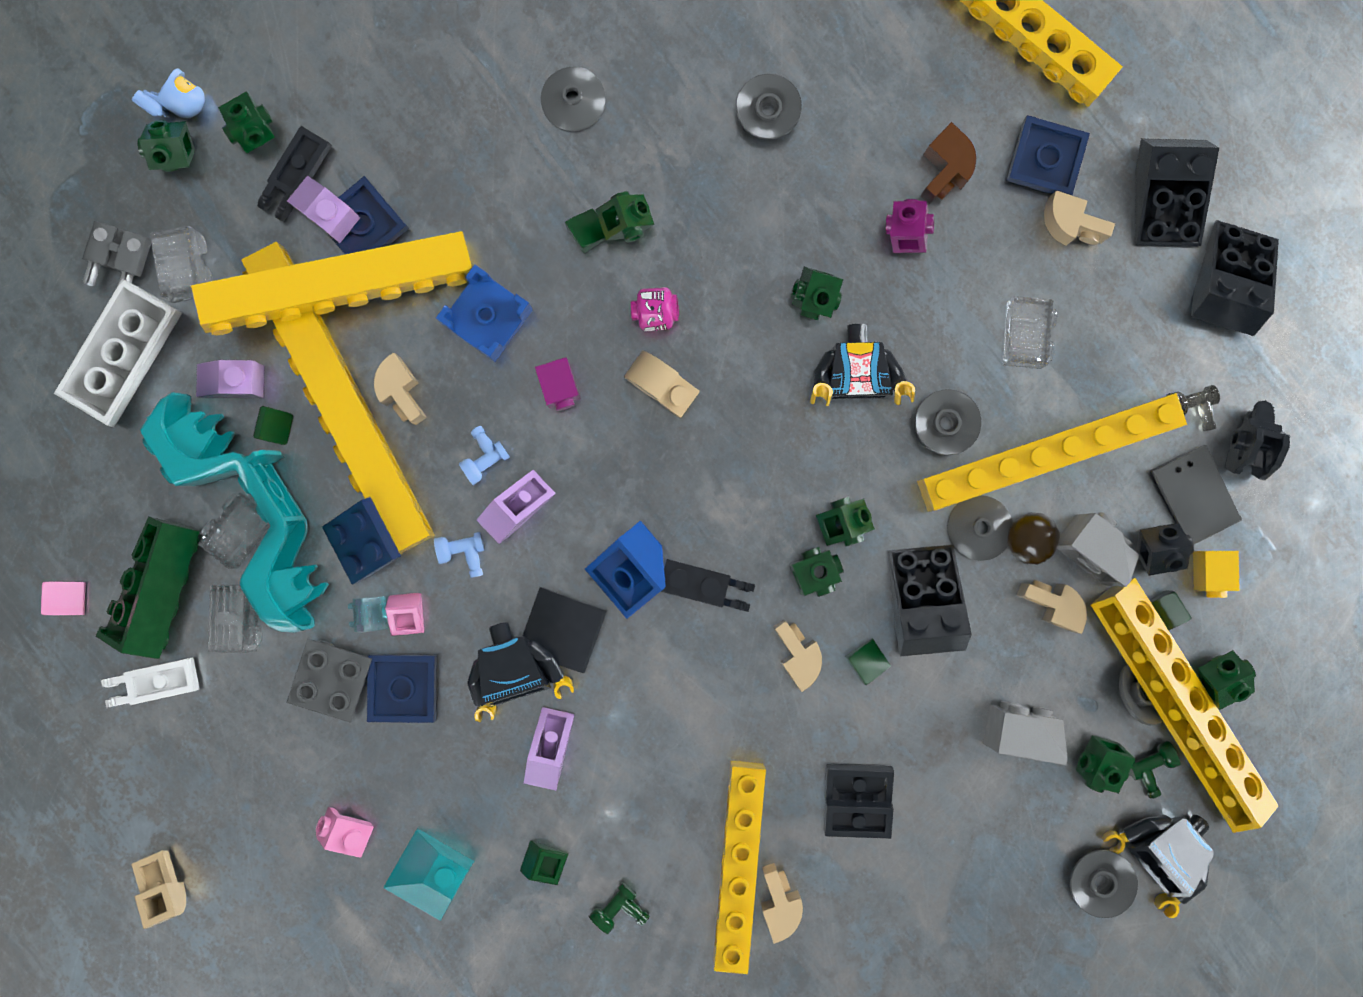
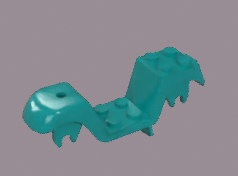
(194, 457)

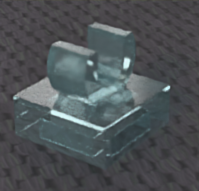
(369, 614)

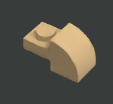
(1066, 220)
(661, 383)
(393, 384)
(1063, 606)
(805, 661)
(160, 893)
(784, 910)

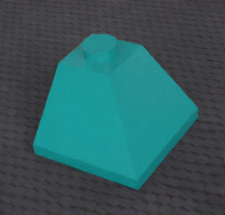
(428, 874)

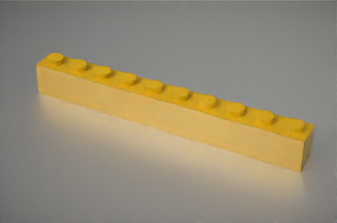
(346, 414)

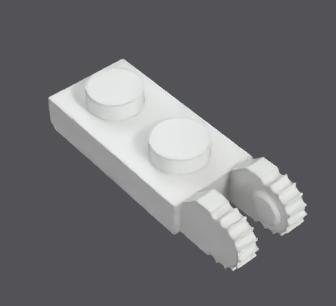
(154, 682)

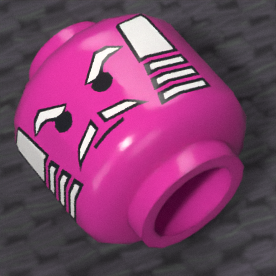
(655, 309)

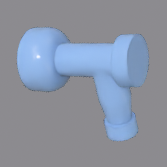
(492, 454)
(469, 546)

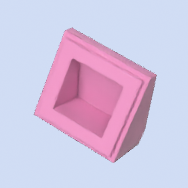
(63, 598)
(405, 614)

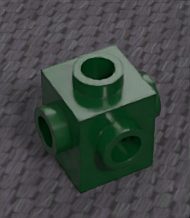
(246, 122)
(166, 145)
(625, 217)
(816, 293)
(845, 522)
(804, 572)
(1227, 679)
(1104, 765)

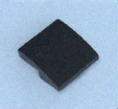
(564, 628)
(858, 801)

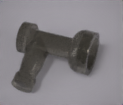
(1204, 402)

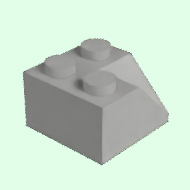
(1099, 548)
(1026, 734)

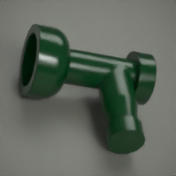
(1143, 768)
(622, 900)

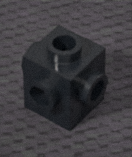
(1164, 549)

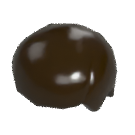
(1033, 538)

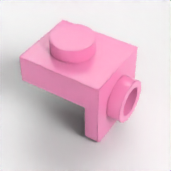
(343, 833)

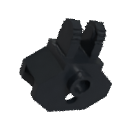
(1258, 443)

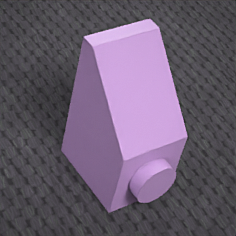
(323, 208)
(230, 379)
(515, 506)
(548, 749)

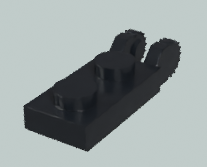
(300, 159)
(703, 585)

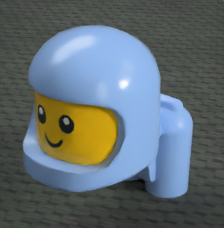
(175, 95)

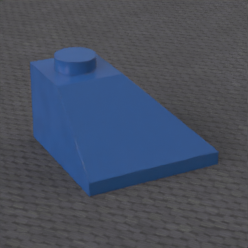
(630, 569)

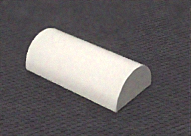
(118, 353)

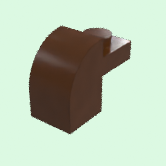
(954, 157)

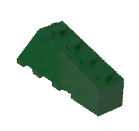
(150, 589)

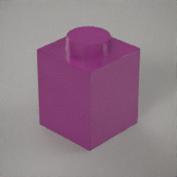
(558, 384)

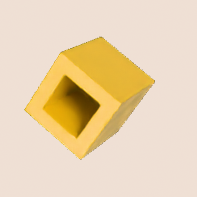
(1216, 572)

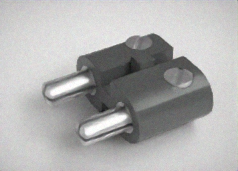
(116, 251)

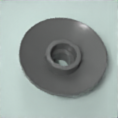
(768, 91)
(577, 113)
(964, 420)
(964, 532)
(1136, 699)
(1117, 891)

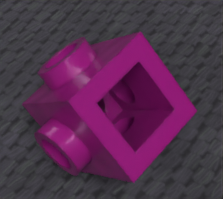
(909, 226)

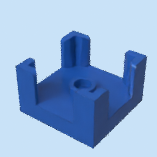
(485, 314)

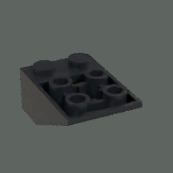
(1173, 190)
(1237, 279)
(928, 601)

